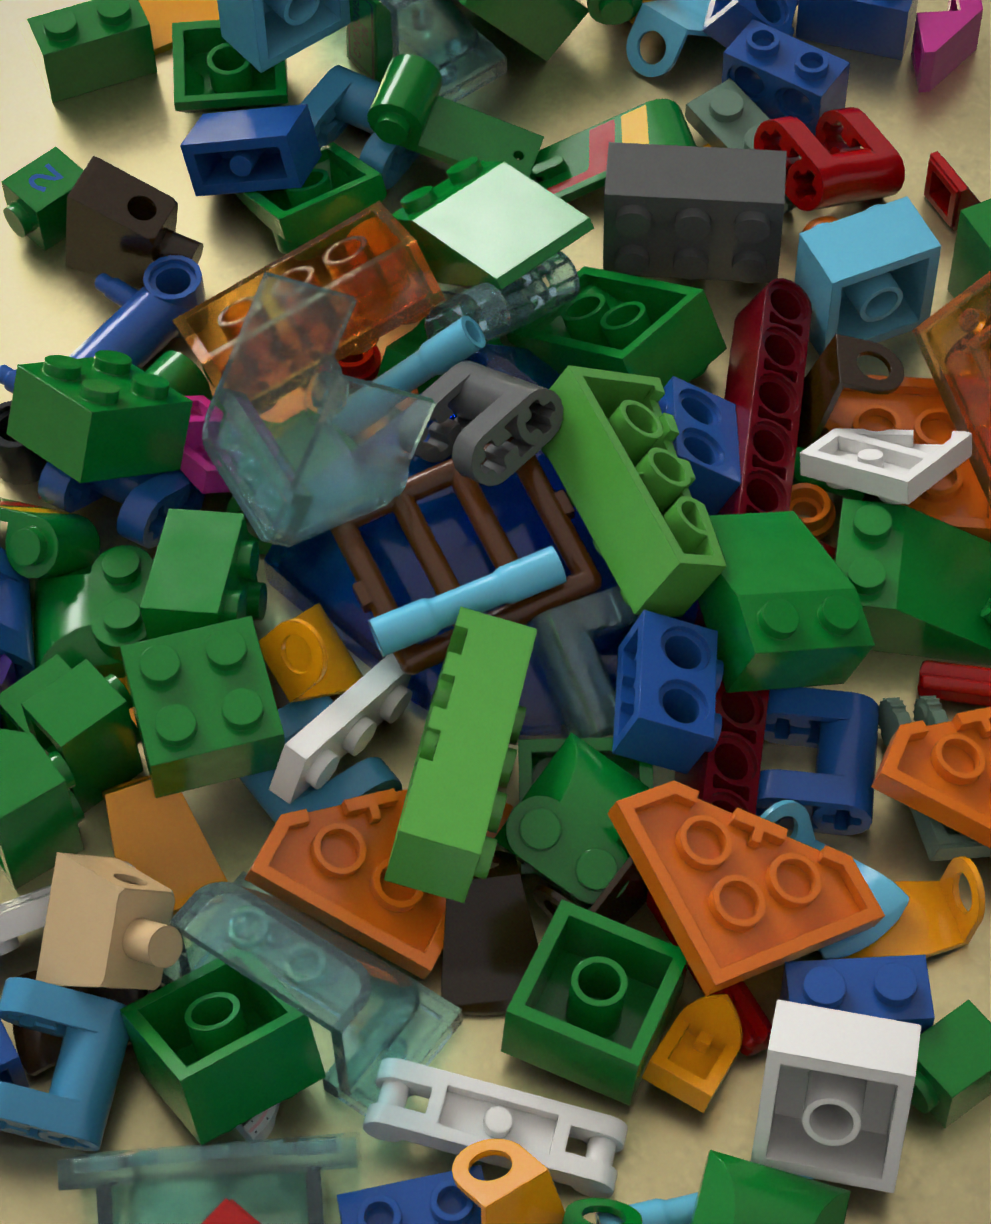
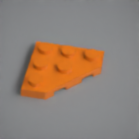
(920, 408)
(943, 771)
(335, 871)
(739, 886)

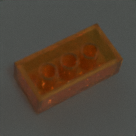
(359, 257)

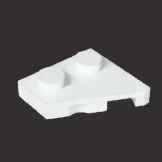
(883, 462)

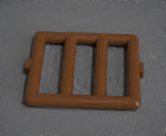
(552, 508)

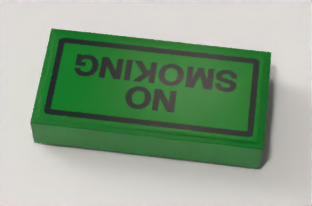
(369, 37)

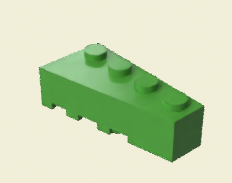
(634, 489)
(463, 759)

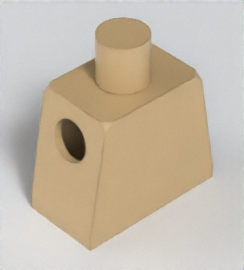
(106, 926)

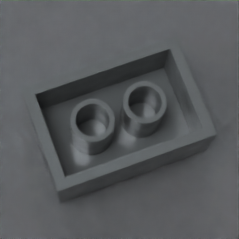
(693, 212)

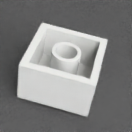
(836, 1095)

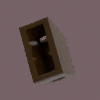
(121, 225)

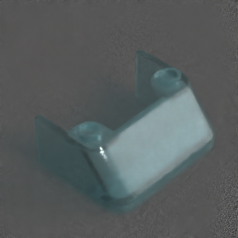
(294, 431)

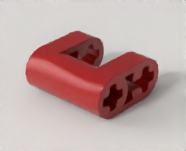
(829, 168)

